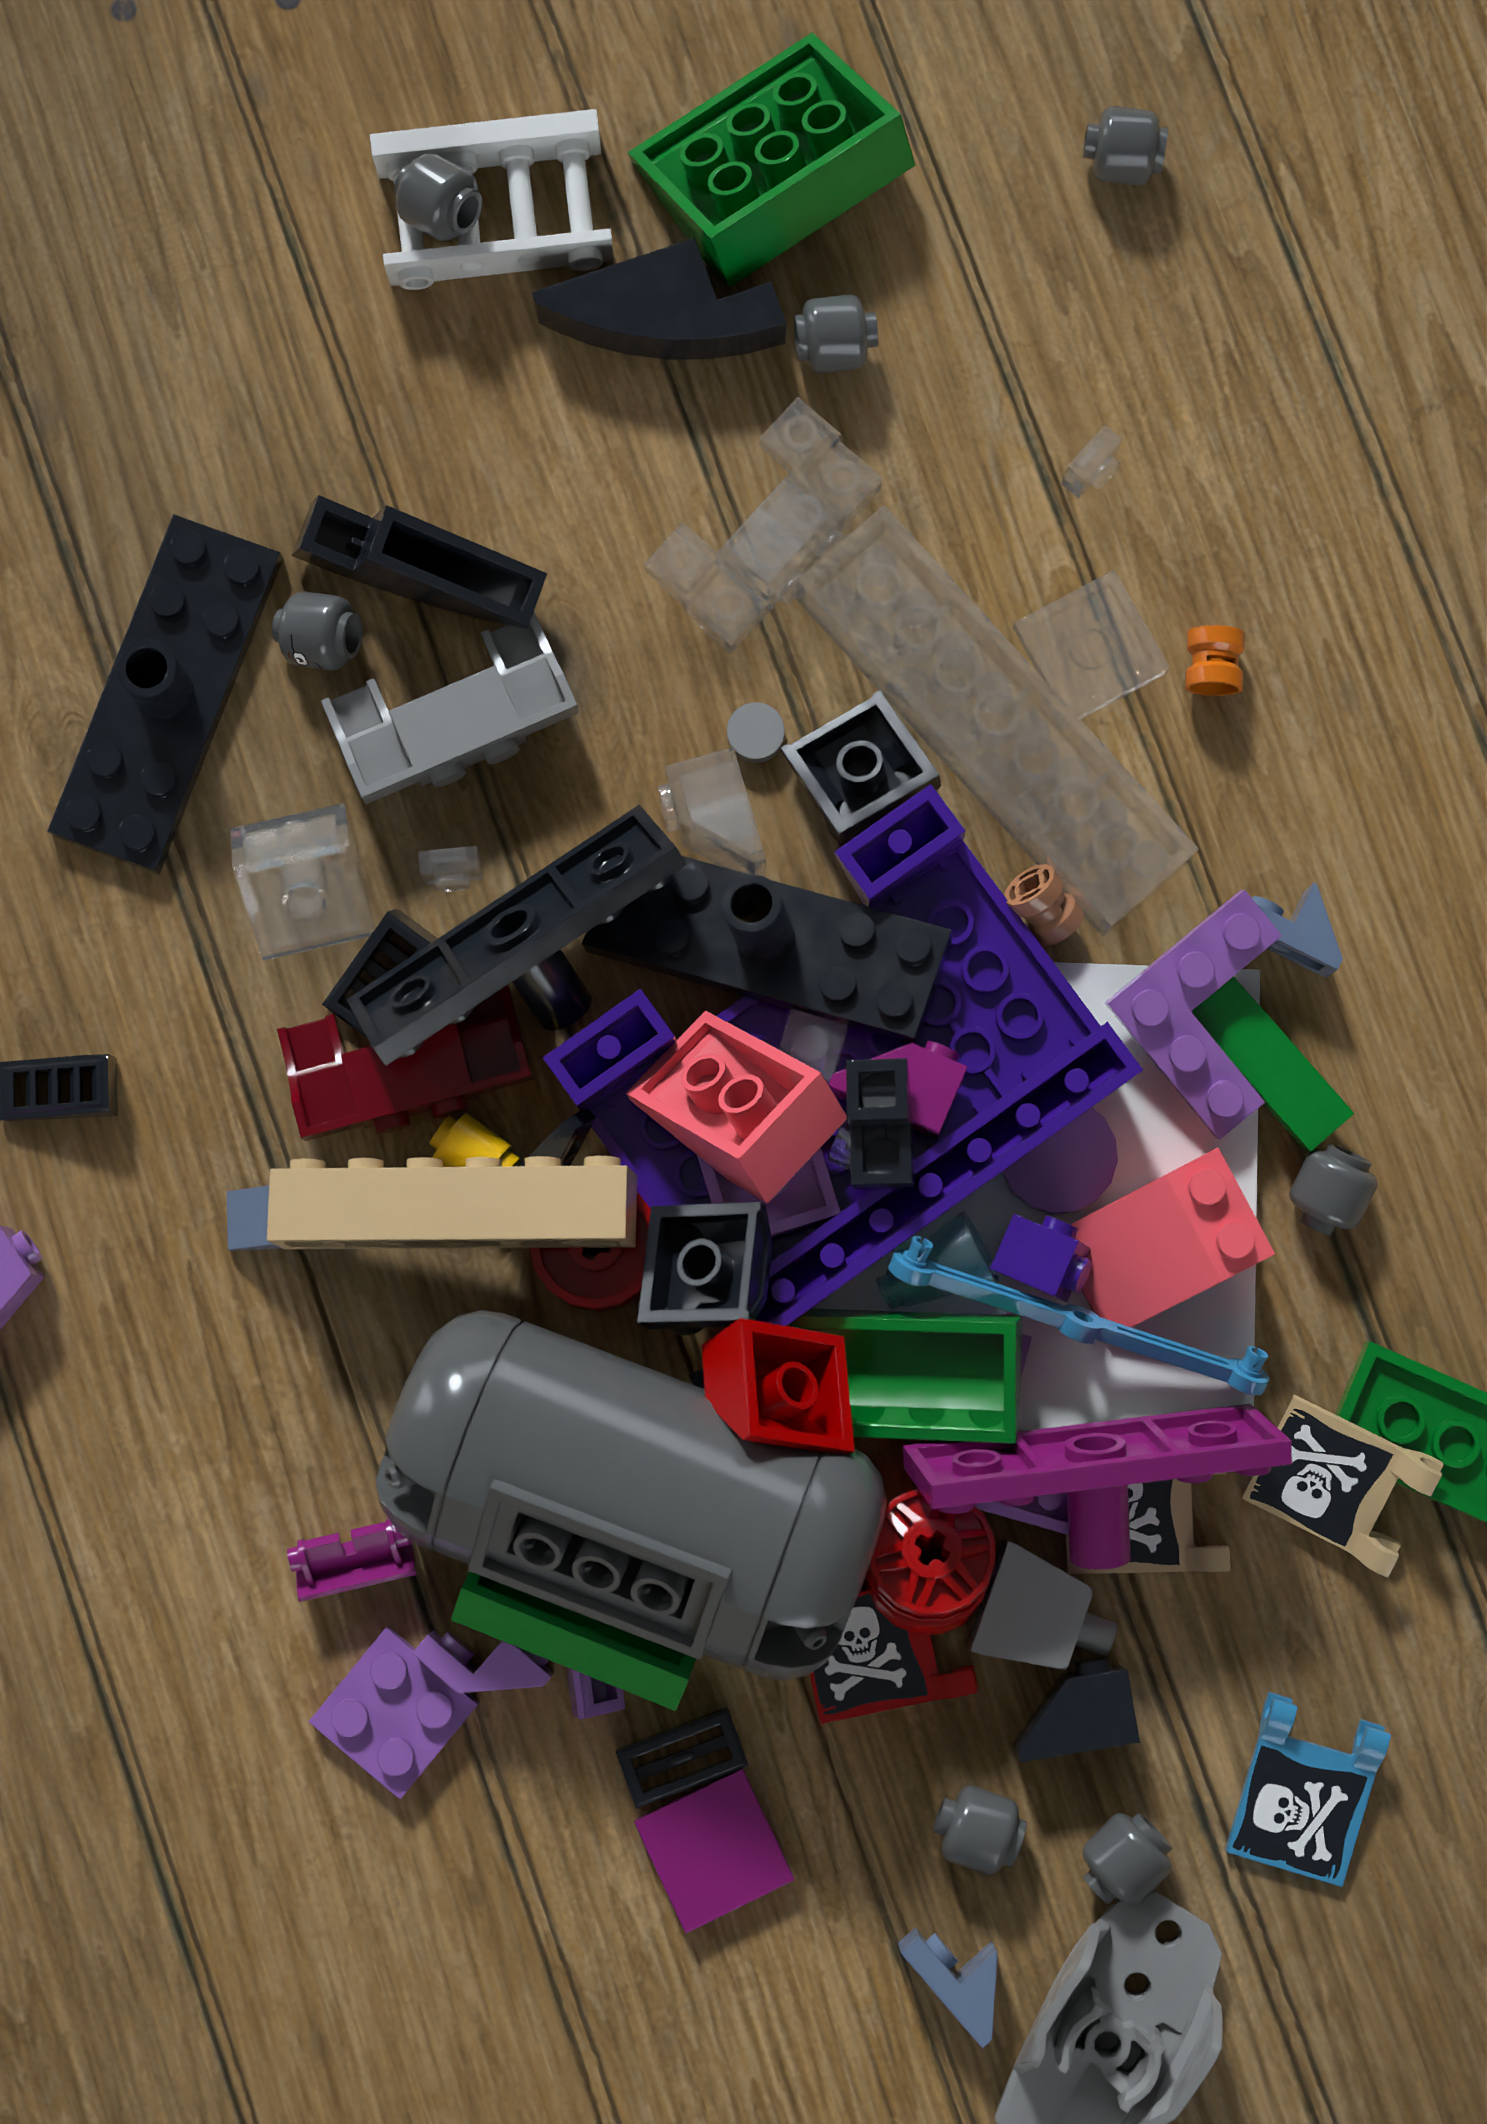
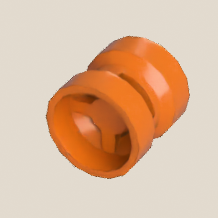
(1214, 660)

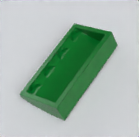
(929, 1372)
(574, 1640)

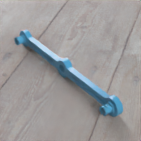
(1078, 1322)

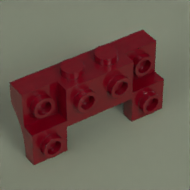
(356, 1089)

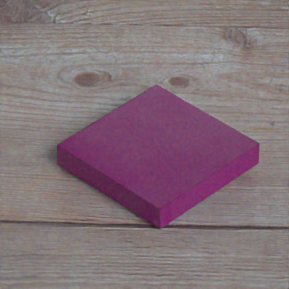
(714, 1850)

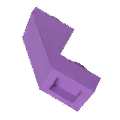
(504, 1668)

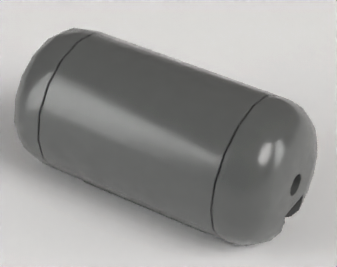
(626, 1497)

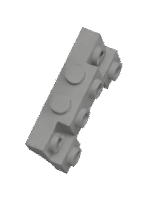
(456, 724)

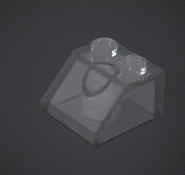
(712, 811)
(302, 881)

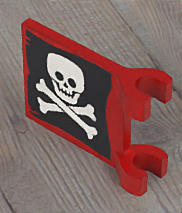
(882, 1669)

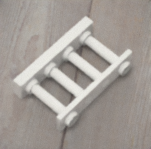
(514, 146)

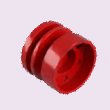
(945, 1591)

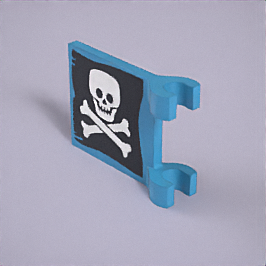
(1303, 1798)

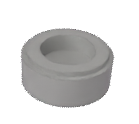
(755, 732)

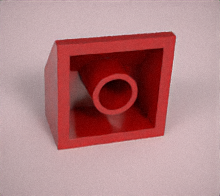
(780, 1385)

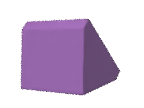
(591, 1696)

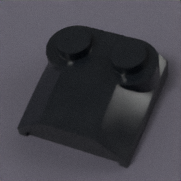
(860, 767)
(705, 1266)

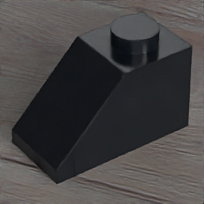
(1081, 1713)

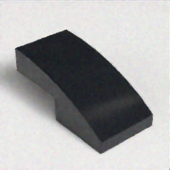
(880, 1123)

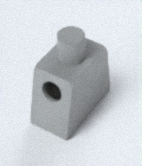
(1036, 1613)

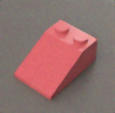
(739, 1104)
(1169, 1241)

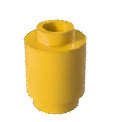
(468, 1139)

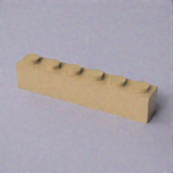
(453, 1205)

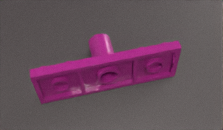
(1096, 1467)

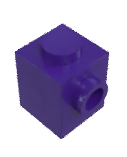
(1044, 1256)

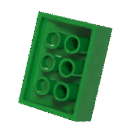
(774, 157)

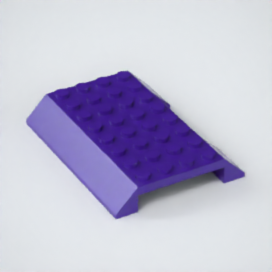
(999, 1004)

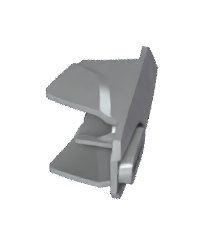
(1116, 2051)

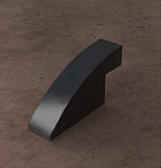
(662, 309)
(419, 562)

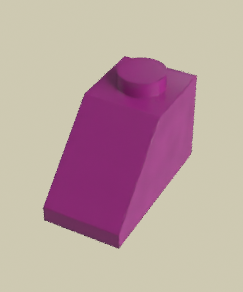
(933, 1083)

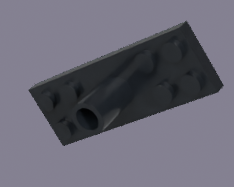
(153, 740)
(519, 941)
(783, 948)

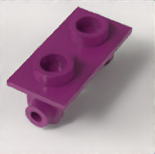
(332, 1567)

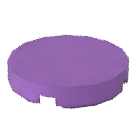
(1067, 1168)

